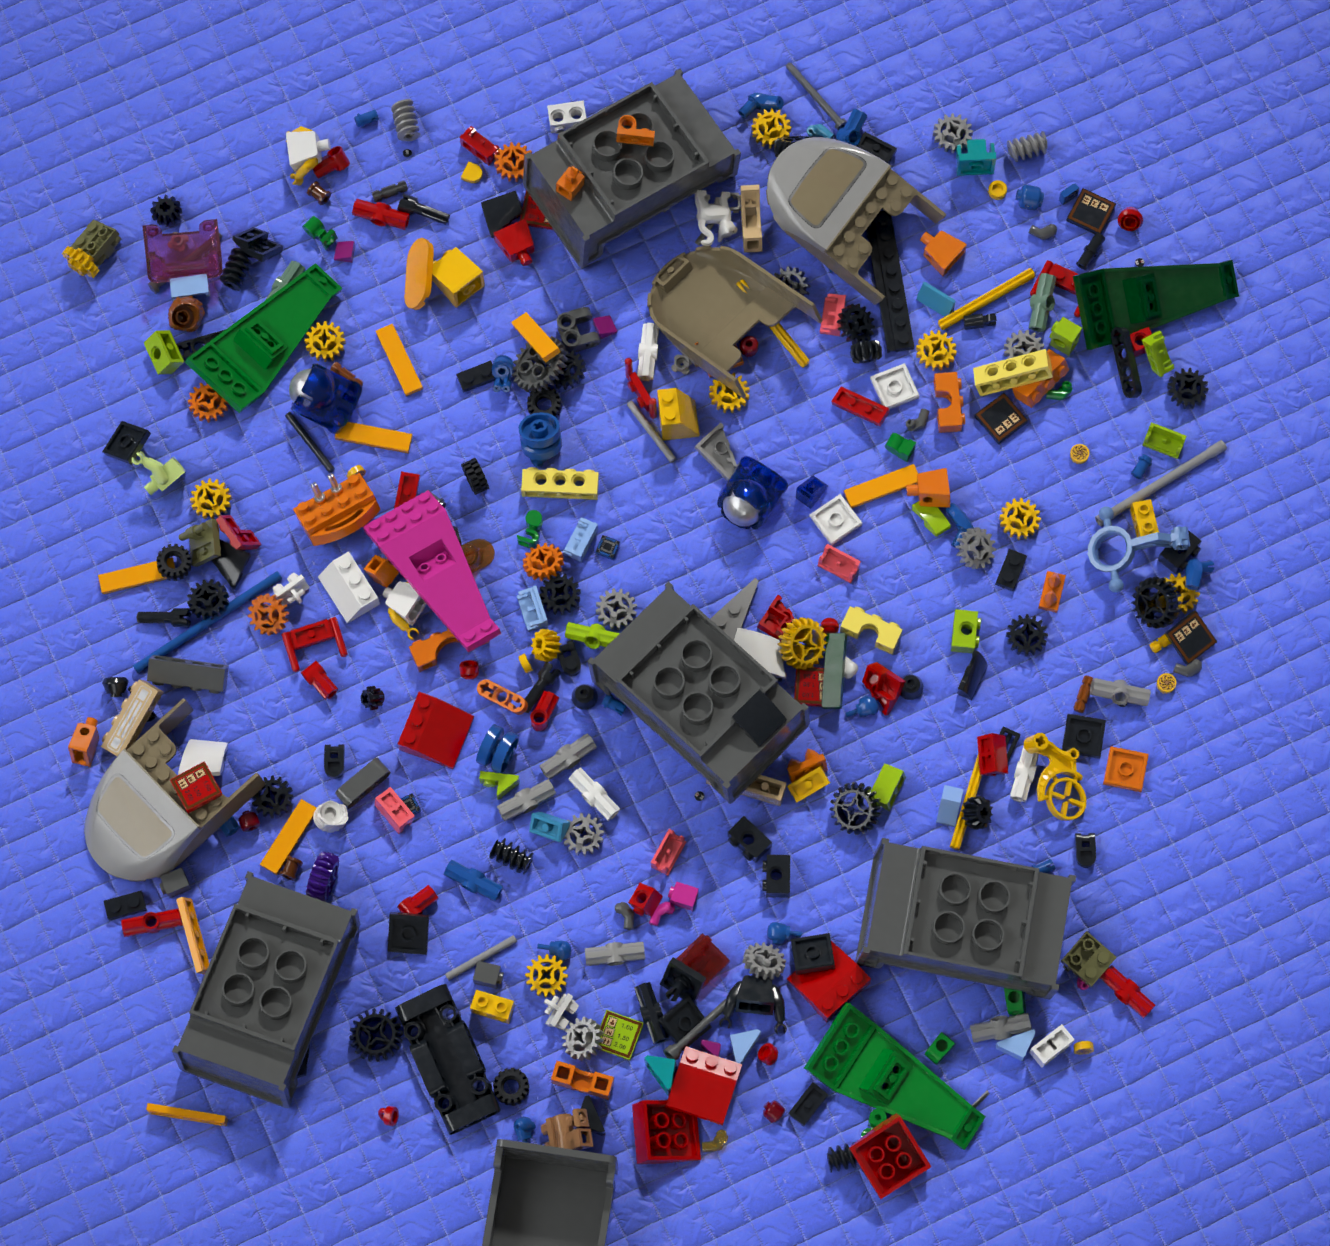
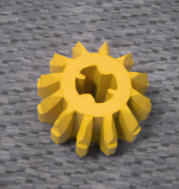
(546, 645)

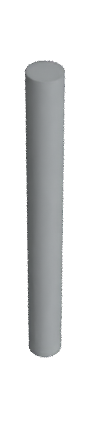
(651, 431)
(481, 957)

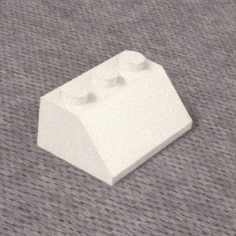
(348, 588)

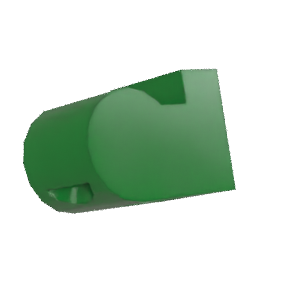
(900, 446)
(1015, 1002)
(939, 1048)

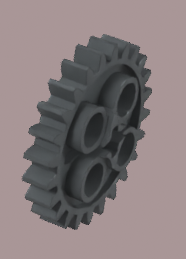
(533, 375)

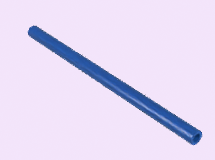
(204, 624)

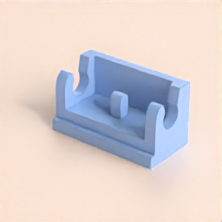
(189, 286)
(581, 539)
(532, 609)

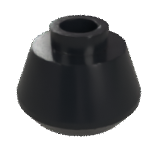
(115, 686)
(912, 688)
(580, 699)

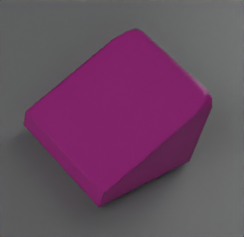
(345, 251)
(604, 326)
(711, 1047)

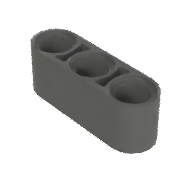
(362, 783)

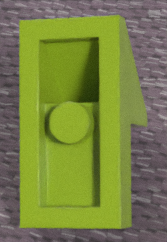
(505, 782)

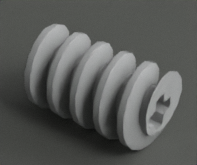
(405, 120)
(1027, 146)

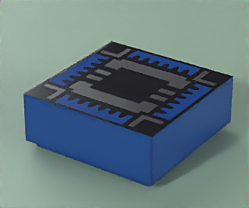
(1068, 194)
(607, 547)
(411, 803)

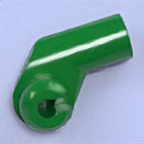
(1061, 393)

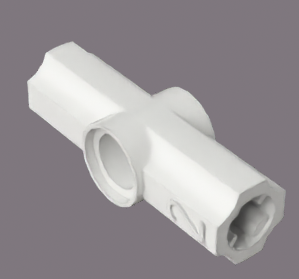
(648, 352)
(1024, 776)
(594, 794)

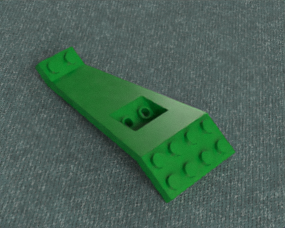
(255, 348)
(861, 1056)

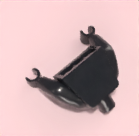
(755, 997)

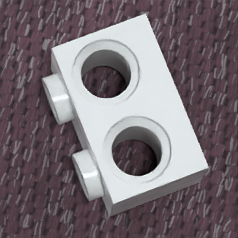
(566, 112)
(1051, 1046)

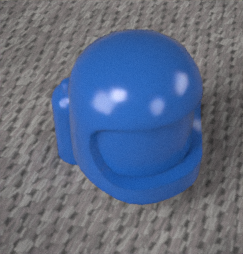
(502, 370)

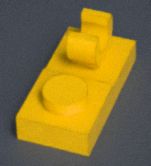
(808, 784)

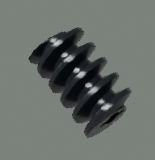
(234, 268)
(511, 856)
(840, 1157)

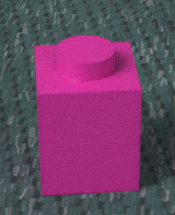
(683, 896)

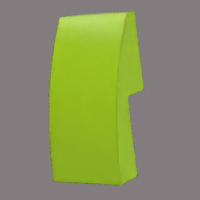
(933, 518)

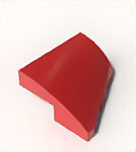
(775, 618)
(883, 685)

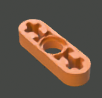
(494, 697)

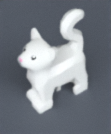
(714, 214)

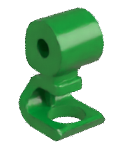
(315, 228)
(534, 524)
(875, 1118)

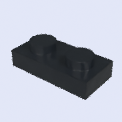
(877, 147)
(476, 376)
(1011, 570)
(125, 905)
(808, 1104)

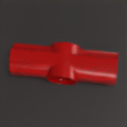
(380, 214)
(138, 925)
(1127, 991)

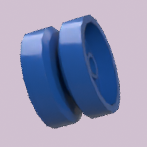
(540, 436)
(497, 748)

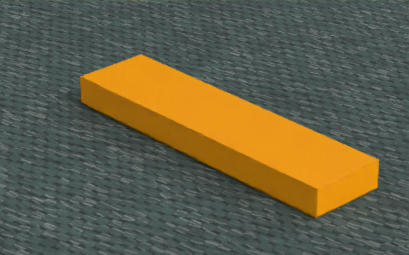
(536, 337)
(399, 359)
(375, 437)
(881, 486)
(132, 577)
(288, 837)
(193, 934)
(186, 1114)

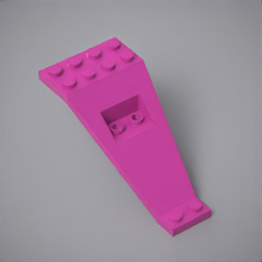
(430, 558)

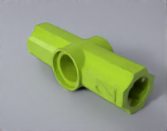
(592, 636)

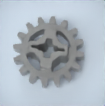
(956, 126)
(1025, 341)
(975, 548)
(623, 611)
(589, 837)
(764, 961)
(585, 1038)

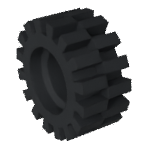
(548, 394)
(475, 476)
(171, 551)
(506, 1075)

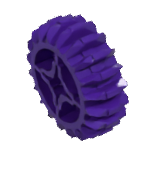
(323, 876)

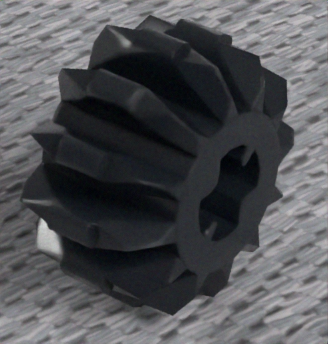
(173, 210)
(866, 351)
(977, 812)

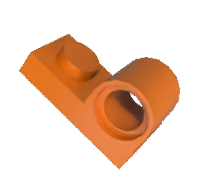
(632, 135)

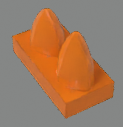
(1052, 591)
(812, 761)

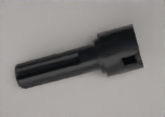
(411, 205)
(175, 617)
(545, 679)

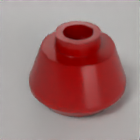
(1130, 219)

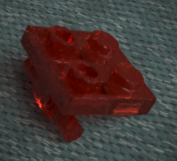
(704, 958)

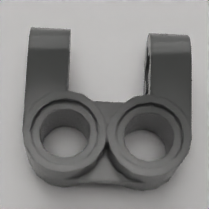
(571, 332)

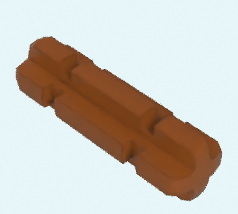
(337, 368)
(1083, 694)

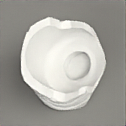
(330, 816)

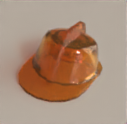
(478, 553)

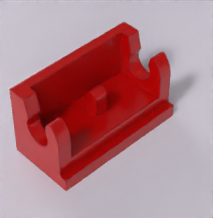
(479, 145)
(992, 754)

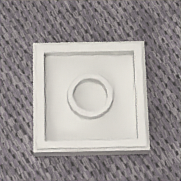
(894, 386)
(835, 519)

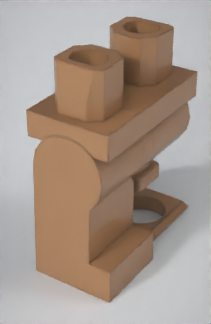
(563, 1135)

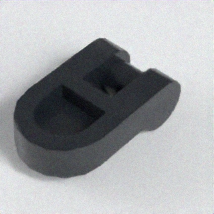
(570, 665)
(334, 766)
(1085, 855)

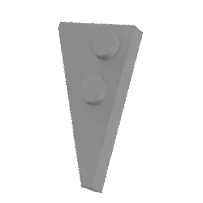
(716, 451)
(736, 610)

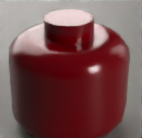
(749, 346)
(249, 821)
(773, 1111)

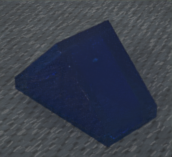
(810, 491)

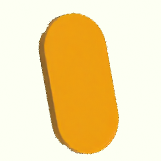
(419, 273)

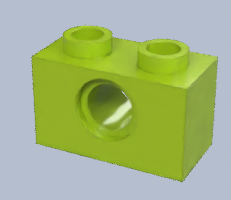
(1065, 336)
(163, 352)
(960, 641)

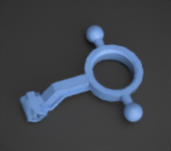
(1177, 539)

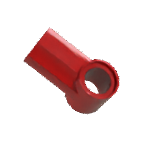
(334, 160)
(316, 676)
(544, 709)
(418, 902)

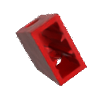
(516, 242)

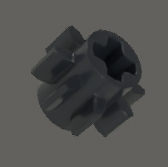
(372, 697)

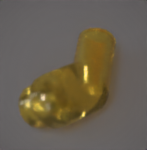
(717, 1143)

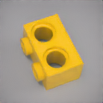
(1143, 518)
(492, 1006)

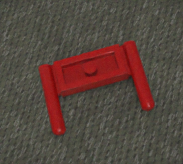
(1064, 279)
(636, 386)
(312, 635)

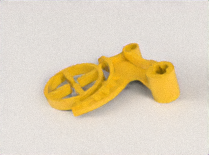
(1059, 763)

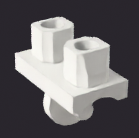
(293, 590)
(565, 1003)

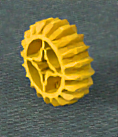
(794, 652)

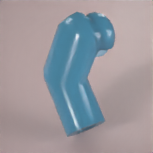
(819, 130)

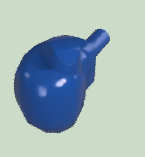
(865, 707)
(779, 932)
(560, 949)
(523, 1128)

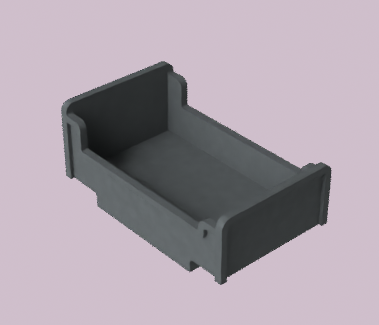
(626, 180)
(688, 684)
(964, 918)
(265, 991)
(549, 1196)

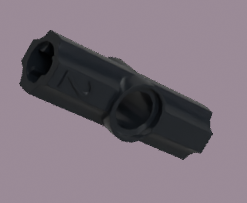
(651, 1012)

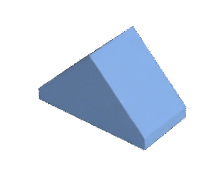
(949, 805)
(743, 1043)
(1016, 1045)

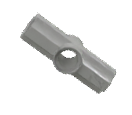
(1120, 692)
(568, 756)
(526, 800)
(615, 953)
(1000, 1027)

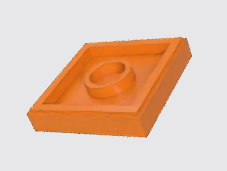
(1125, 769)

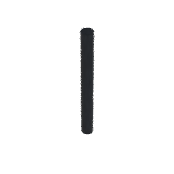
(311, 444)

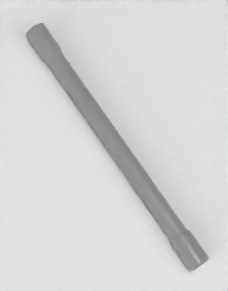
(1210, 452)

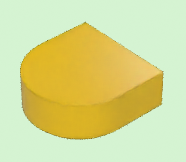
(472, 173)

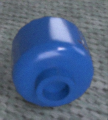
(1029, 197)

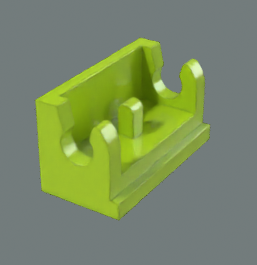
(1157, 353)
(1164, 440)
(888, 785)

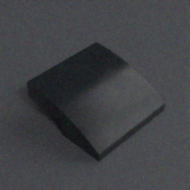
(256, 244)
(759, 718)

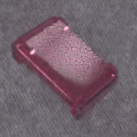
(182, 253)

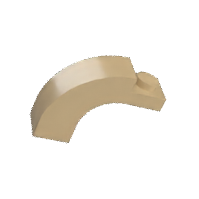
(751, 218)

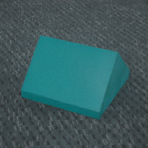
(663, 1071)

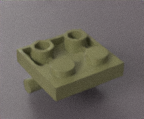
(98, 241)
(203, 542)
(1088, 959)

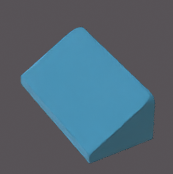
(935, 299)
(548, 826)

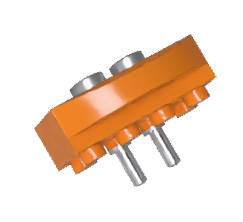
(337, 510)

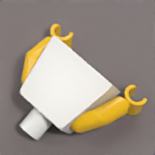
(304, 151)
(404, 606)

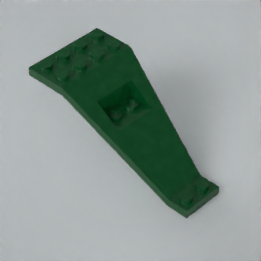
(1148, 296)

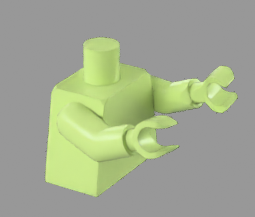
(162, 475)

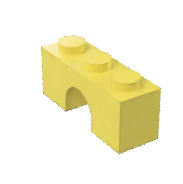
(857, 620)

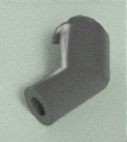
(1044, 233)
(920, 422)
(1189, 670)
(628, 914)

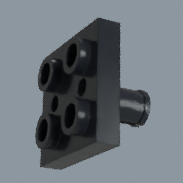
(682, 981)

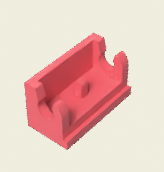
(832, 307)
(839, 563)
(394, 810)
(668, 852)

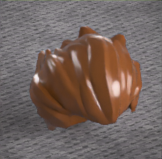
(186, 314)

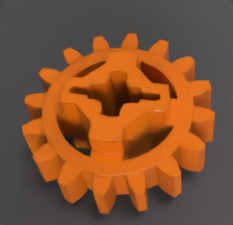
(504, 163)
(200, 405)
(534, 563)
(260, 614)

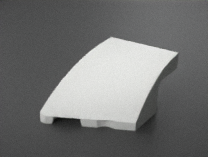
(762, 649)
(200, 751)

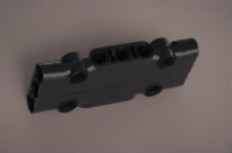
(447, 1059)

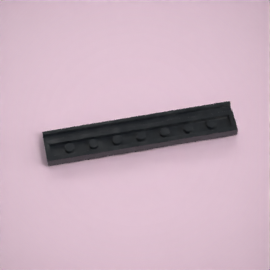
(889, 283)

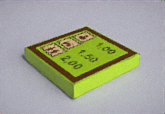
(619, 1034)

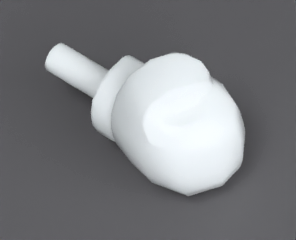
(850, 668)

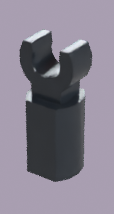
(979, 321)

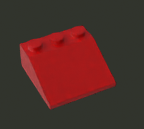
(435, 730)
(831, 988)
(704, 1085)
(664, 1134)
(889, 1156)

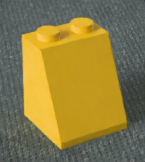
(457, 276)
(677, 414)

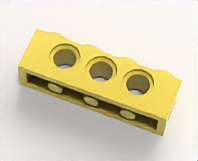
(1013, 372)
(568, 490)

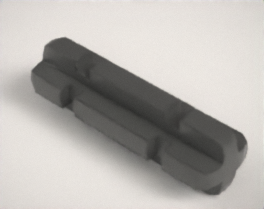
(389, 191)

